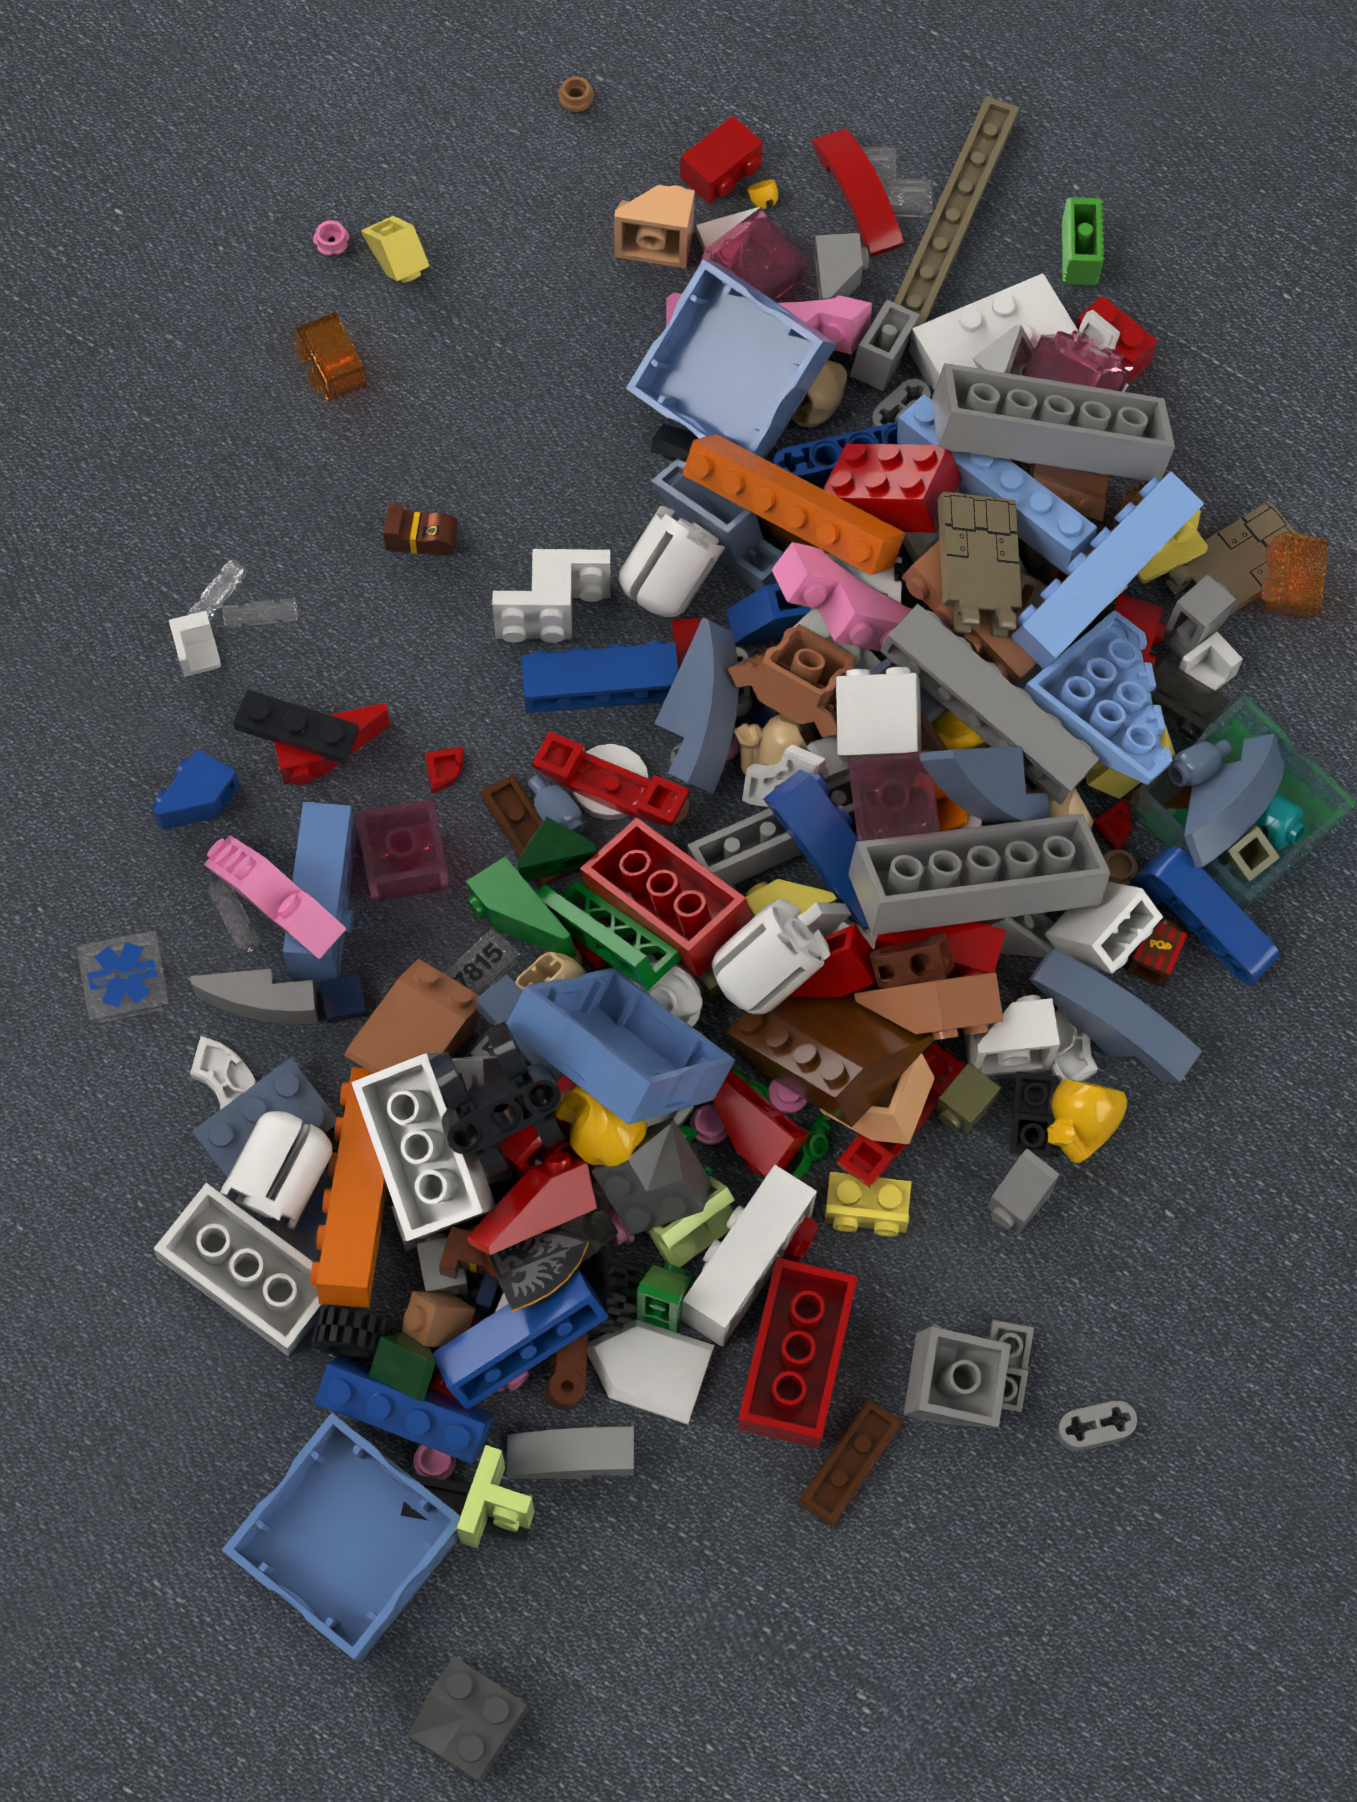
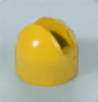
(763, 192)

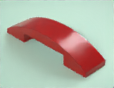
(861, 189)
(609, 784)
(870, 1159)

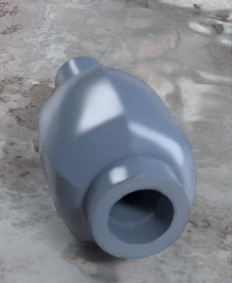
(1198, 763)
(556, 804)

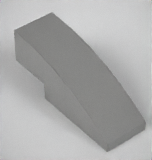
(258, 996)
(571, 1453)

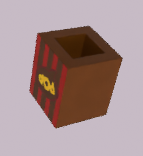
(1158, 953)

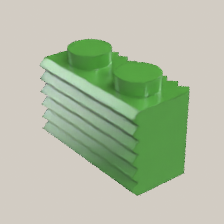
(1082, 241)

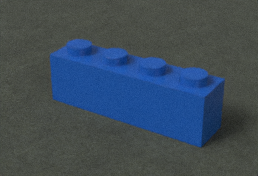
(598, 676)
(819, 833)
(516, 1341)
(435, 1422)

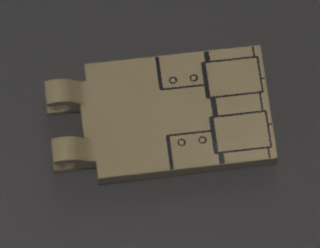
(1235, 556)
(979, 560)

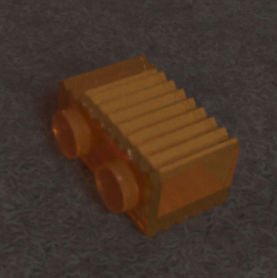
(330, 355)
(1295, 575)

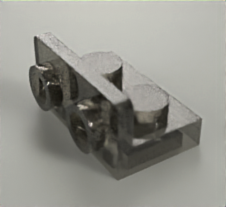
(1186, 700)

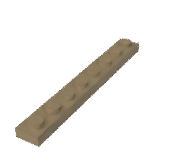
(956, 207)

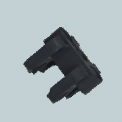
(514, 1088)

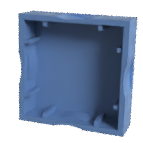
(731, 362)
(619, 1044)
(338, 1538)

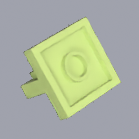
(689, 1236)
(489, 1499)

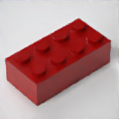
(667, 894)
(797, 1353)

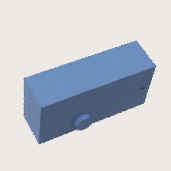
(325, 873)

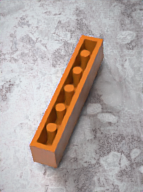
(793, 504)
(353, 1210)

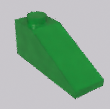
(516, 909)
(662, 1295)

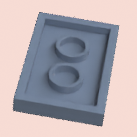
(281, 1090)

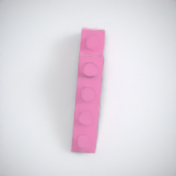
(838, 318)
(848, 606)
(274, 895)

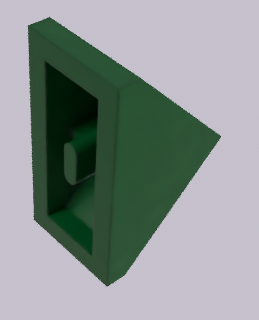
(554, 852)
(403, 1365)

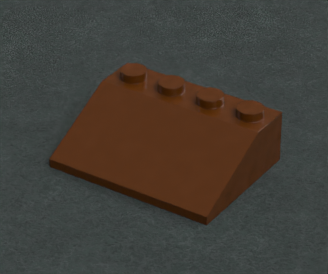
(828, 1051)

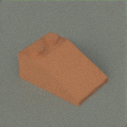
(939, 1005)
(416, 1017)

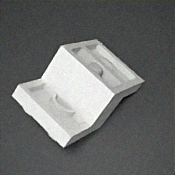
(556, 580)

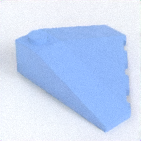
(1105, 698)

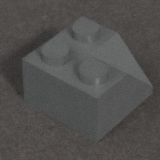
(657, 1182)
(467, 1720)

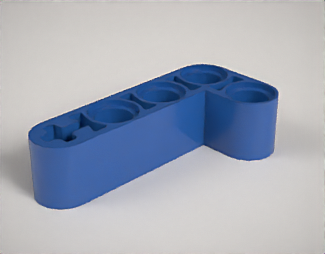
(798, 457)
(1207, 913)

